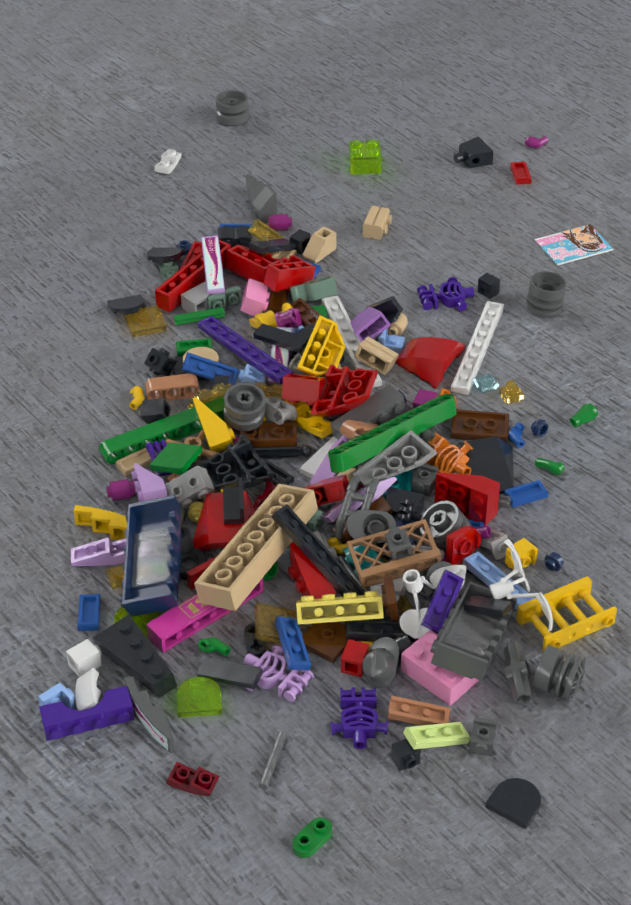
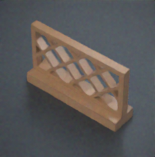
(418, 561)

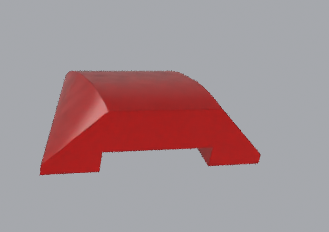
(429, 357)
(344, 391)
(211, 530)

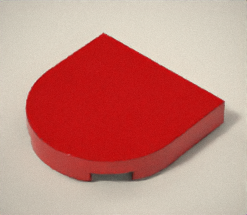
(461, 544)

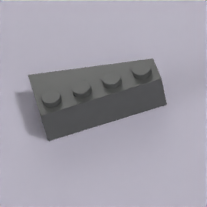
(377, 409)

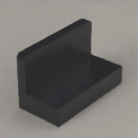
(389, 307)
(233, 504)

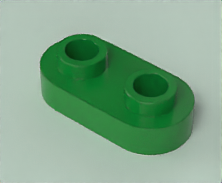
(314, 836)

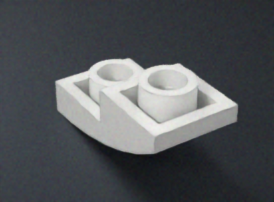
(168, 161)
(86, 692)

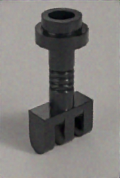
(407, 512)

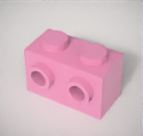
(254, 297)

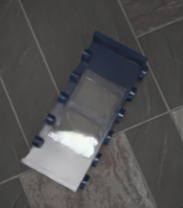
(152, 556)

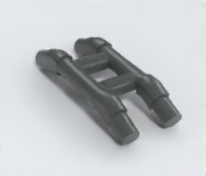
(352, 496)

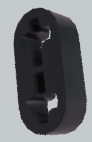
(250, 642)

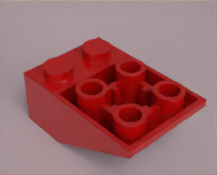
(303, 388)
(472, 494)

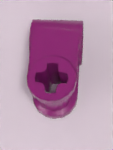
(289, 318)

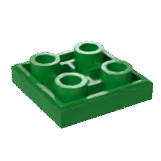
(176, 458)

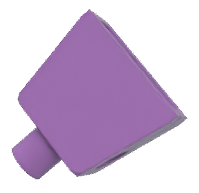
(369, 323)

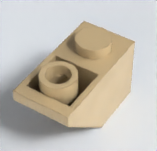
(320, 245)

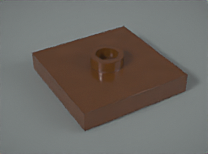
(326, 640)

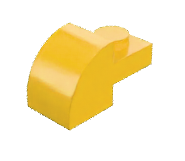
(266, 318)

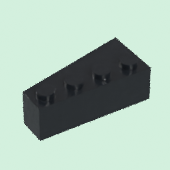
(134, 653)

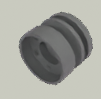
(546, 293)
(564, 674)

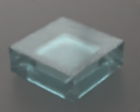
(485, 383)

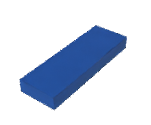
(208, 368)
(292, 643)

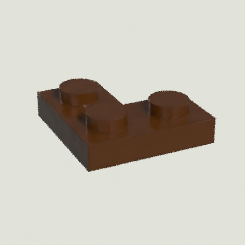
(389, 599)

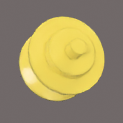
(195, 511)

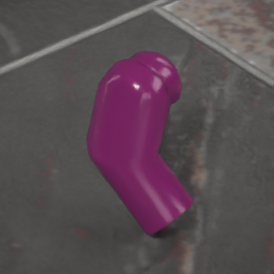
(535, 142)

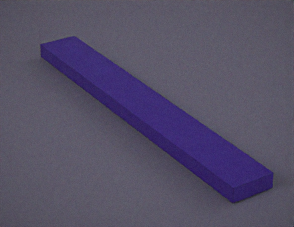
(244, 349)

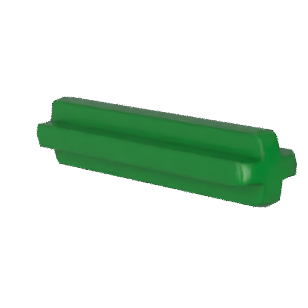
(198, 316)

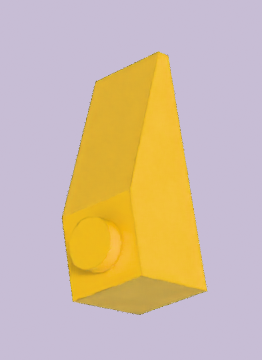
(214, 428)

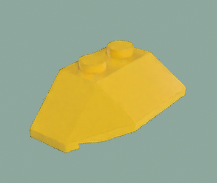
(323, 348)

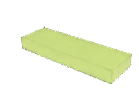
(437, 735)

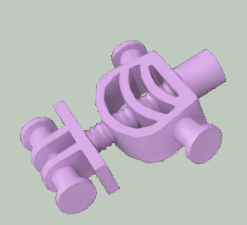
(271, 677)

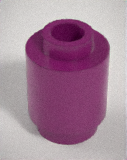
(280, 222)
(121, 489)

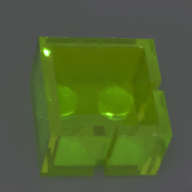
(365, 157)

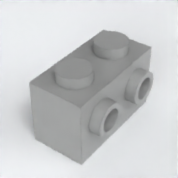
(190, 486)

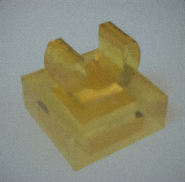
(511, 392)

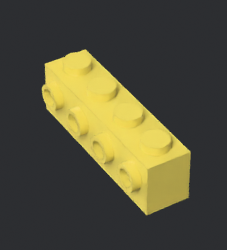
(340, 608)

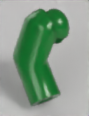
(551, 466)
(212, 645)

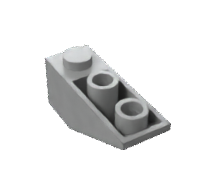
(195, 299)

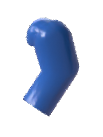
(515, 435)

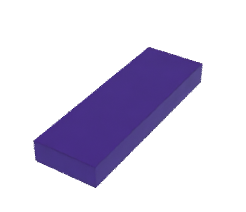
(442, 601)

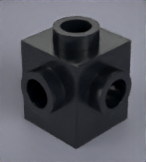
(160, 362)

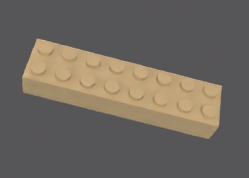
(253, 549)

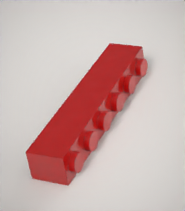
(191, 275)

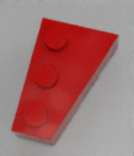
(248, 262)
(288, 273)
(307, 576)

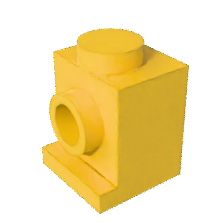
(526, 551)

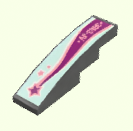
(150, 716)

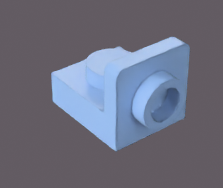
(392, 342)
(250, 375)
(57, 694)

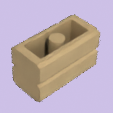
(376, 222)
(376, 355)

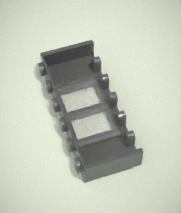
(469, 638)

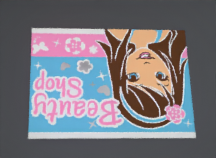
(574, 244)

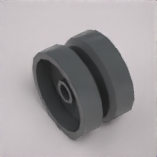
(232, 107)
(244, 406)
(443, 520)

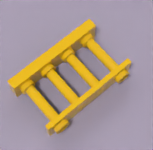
(565, 597)

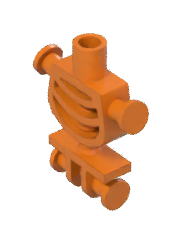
(449, 457)

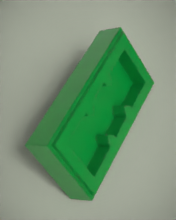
(183, 346)

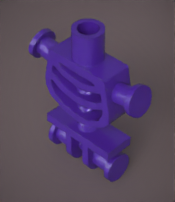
(450, 295)
(359, 716)

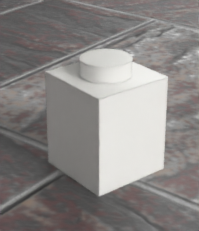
(84, 657)

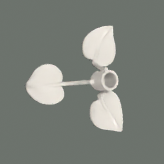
(505, 587)
(411, 619)

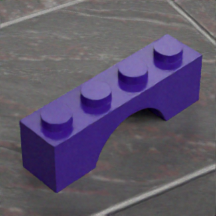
(63, 721)

